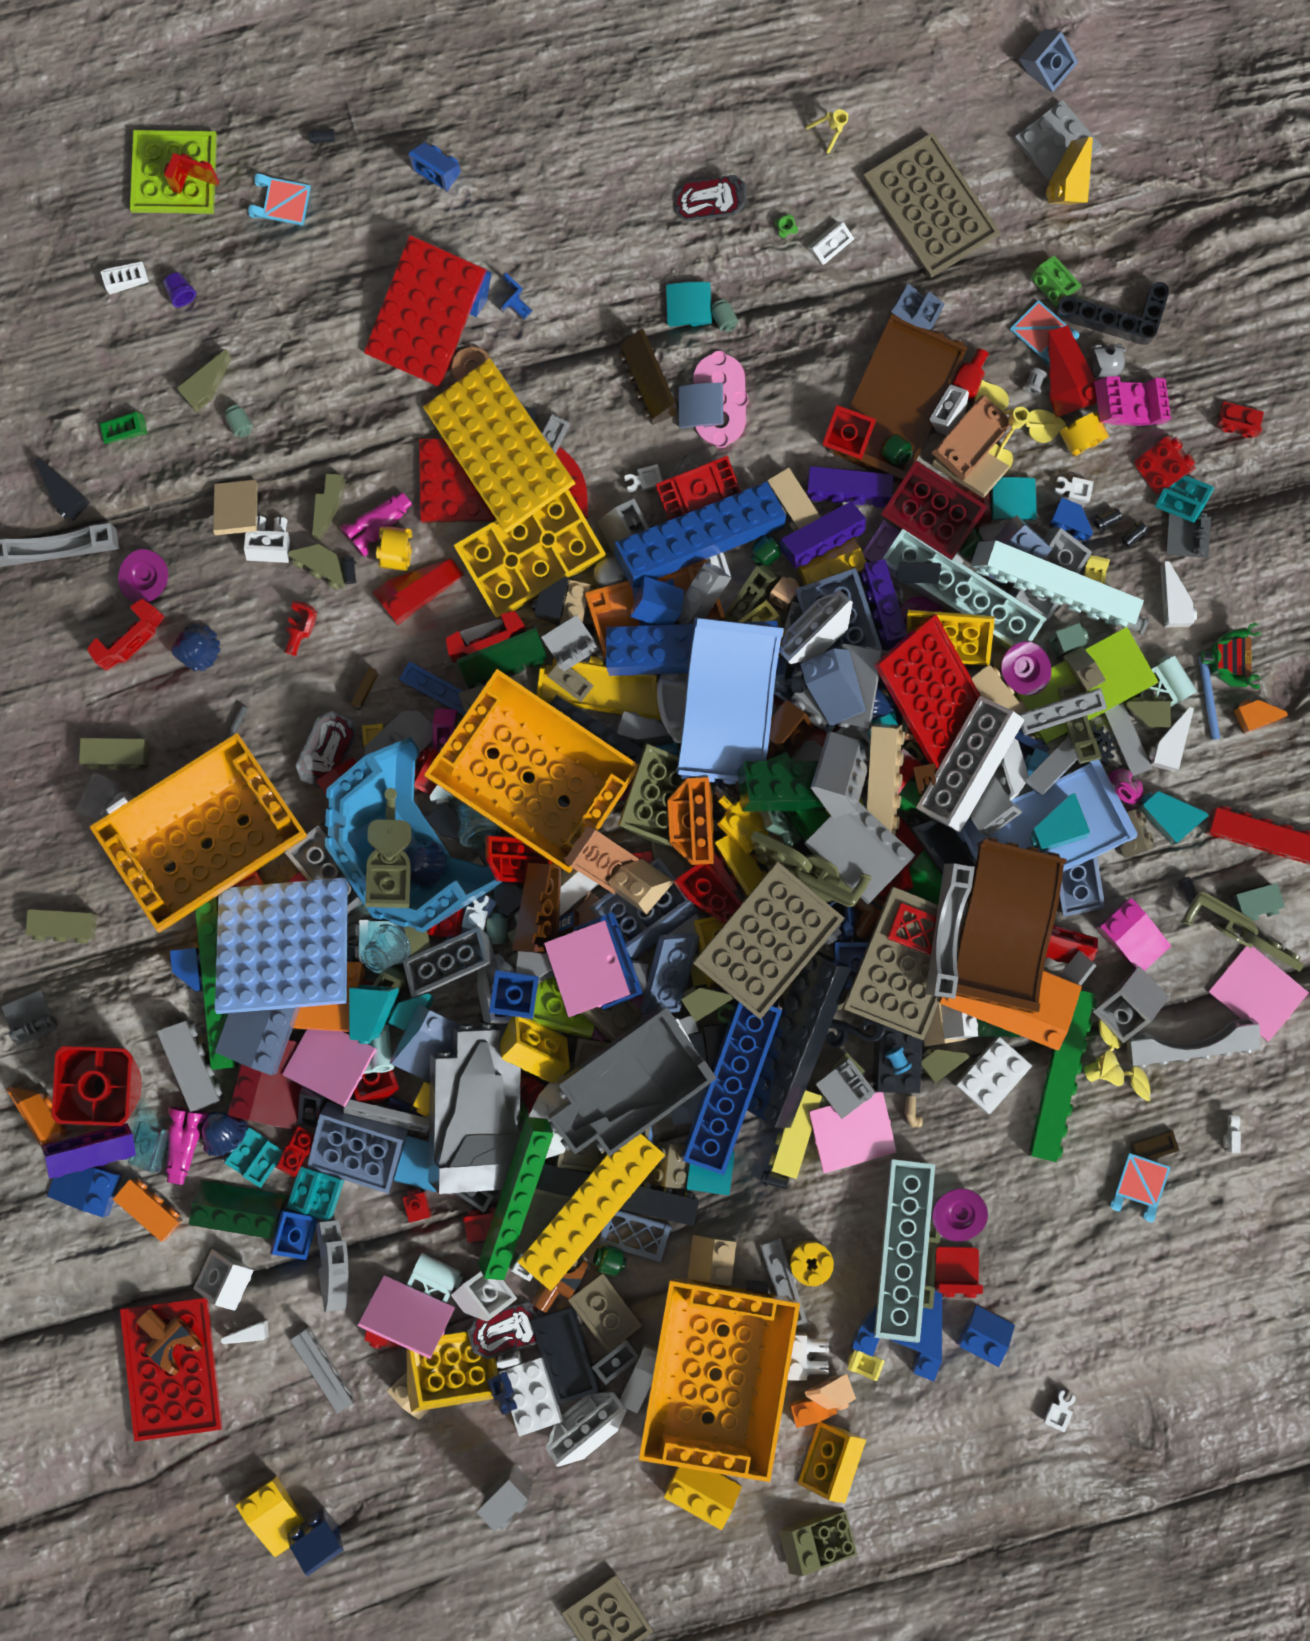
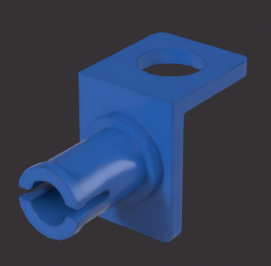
(515, 301)

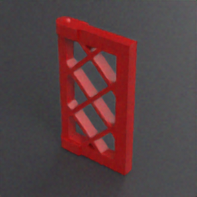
(908, 942)

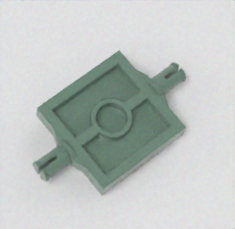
(780, 824)

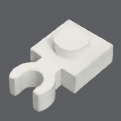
(646, 478)
(1078, 489)
(475, 916)
(1232, 1140)
(1059, 1414)

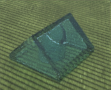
(150, 1147)

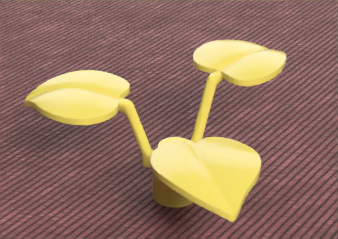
(1042, 424)
(1108, 1068)

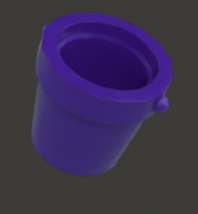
(179, 290)

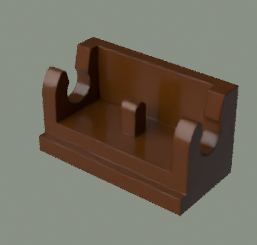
(924, 775)

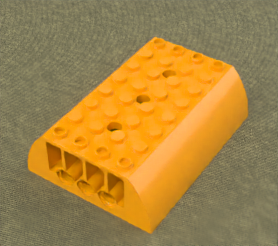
(538, 741)
(183, 812)
(743, 1400)

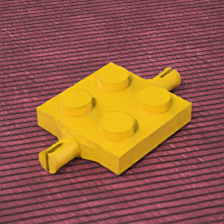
(740, 824)

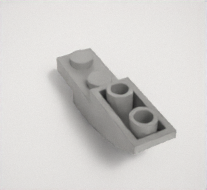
(334, 1268)

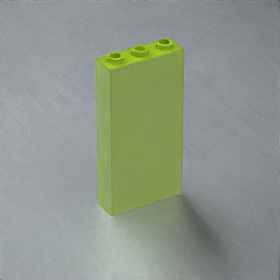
(1122, 667)

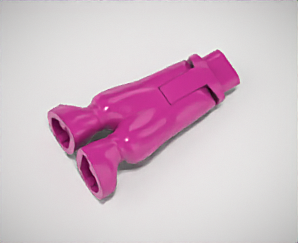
(381, 516)
(1124, 787)
(182, 1142)

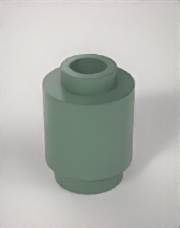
(724, 315)
(238, 421)
(497, 928)

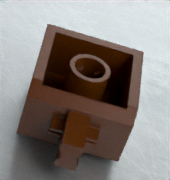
(788, 730)

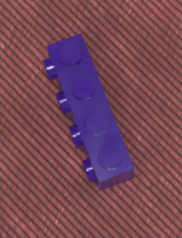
(849, 486)
(823, 535)
(884, 603)
(88, 1150)

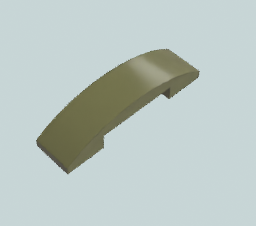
(1080, 730)
(934, 1239)

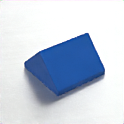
(657, 602)
(293, 1234)

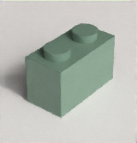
(1068, 640)
(1259, 901)

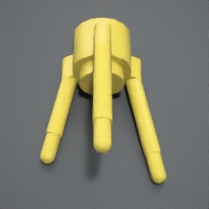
(836, 122)

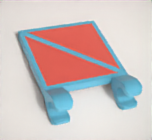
(284, 200)
(1034, 329)
(1142, 1182)

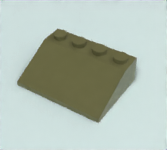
(648, 797)

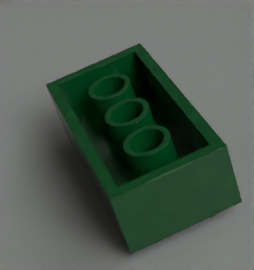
(778, 786)

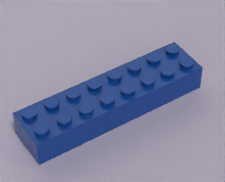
(700, 534)
(652, 649)
(728, 1096)

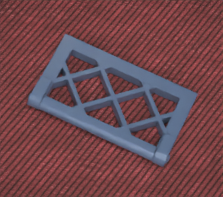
(637, 1251)

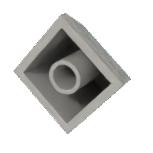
(1131, 1004)

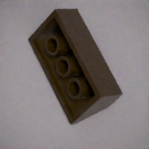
(648, 378)

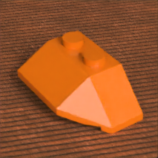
(692, 821)
(37, 1111)

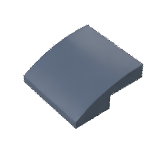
(917, 308)
(701, 405)

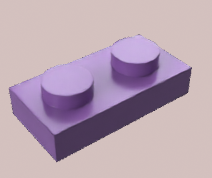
(880, 542)

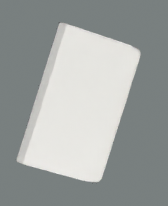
(830, 242)

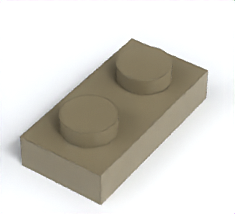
(571, 682)

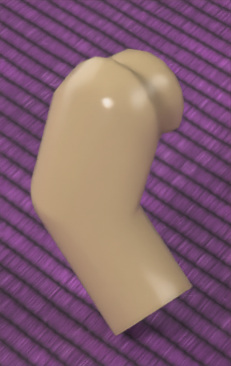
(910, 1112)

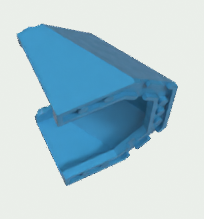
(360, 799)

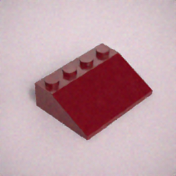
(934, 510)
(267, 1097)

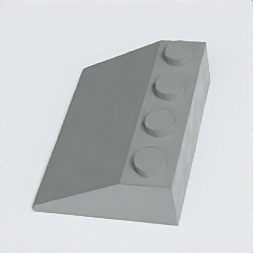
(861, 846)

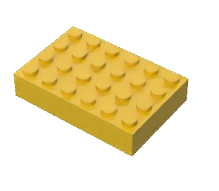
(531, 556)

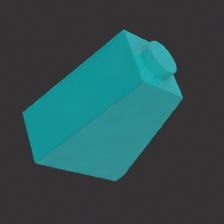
(1171, 815)
(1061, 826)
(369, 1011)

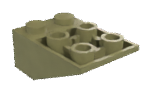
(817, 1543)

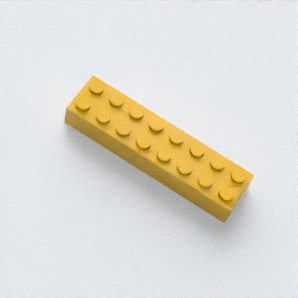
(589, 1211)

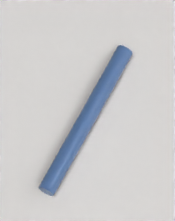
(1209, 699)

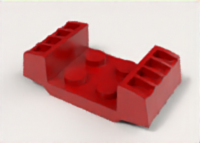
(697, 488)
(132, 641)
(457, 648)

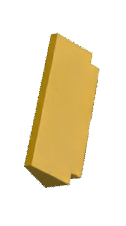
(609, 693)

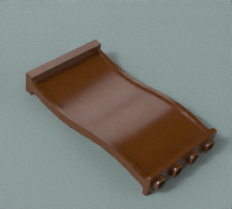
(903, 390)
(1008, 925)

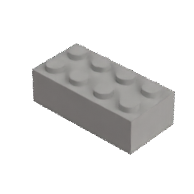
(317, 864)
(505, 1498)

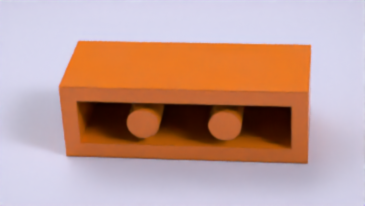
(148, 1209)

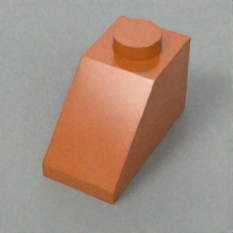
(1257, 714)
(809, 1412)

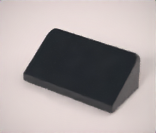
(918, 572)

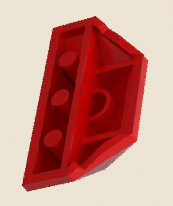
(510, 858)

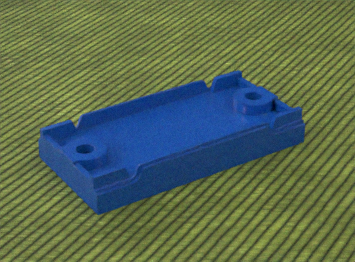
(623, 955)

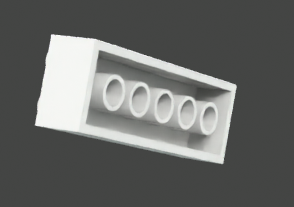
(970, 763)

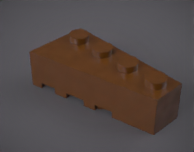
(539, 908)

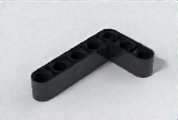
(1117, 317)

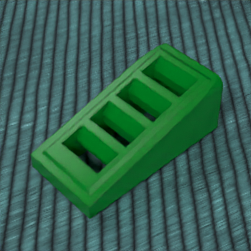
(136, 425)

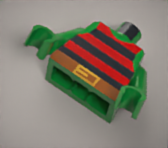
(1233, 658)

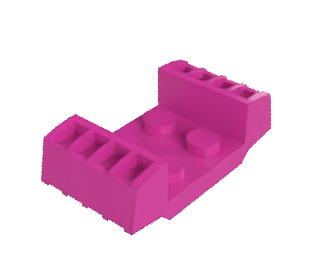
(1132, 402)

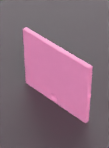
(587, 968)
(1258, 990)
(329, 1064)
(855, 1138)
(406, 1317)

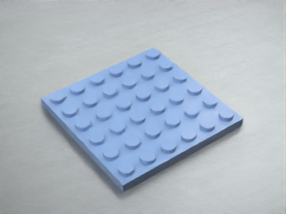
(282, 946)

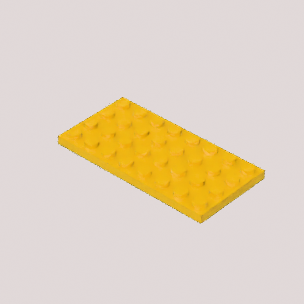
(498, 445)

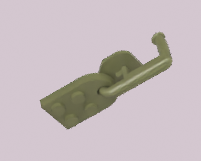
(771, 851)
(388, 877)
(1249, 932)

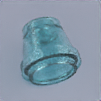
(474, 827)
(386, 948)

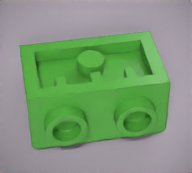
(1055, 280)

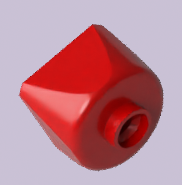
(74, 1086)

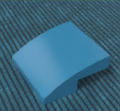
(414, 1164)

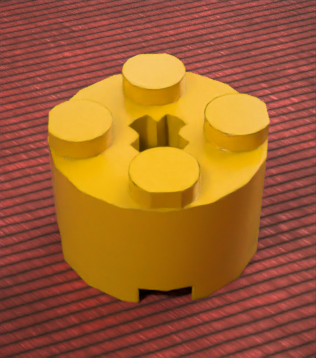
(1084, 434)
(394, 548)
(798, 1264)

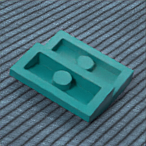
(689, 304)
(1014, 497)
(1185, 498)
(254, 1157)
(709, 1181)
(315, 1194)

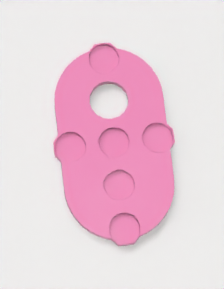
(725, 370)

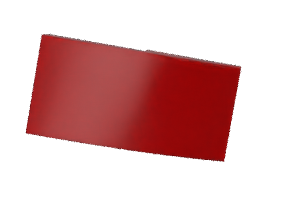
(295, 1152)

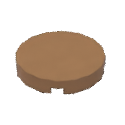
(467, 360)

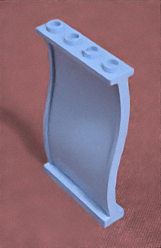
(728, 698)
(1099, 803)

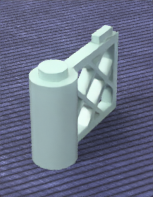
(1173, 679)
(383, 1054)
(437, 1275)

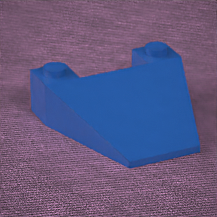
(929, 1348)

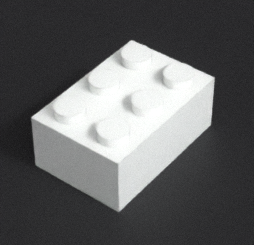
(993, 1075)
(533, 1396)

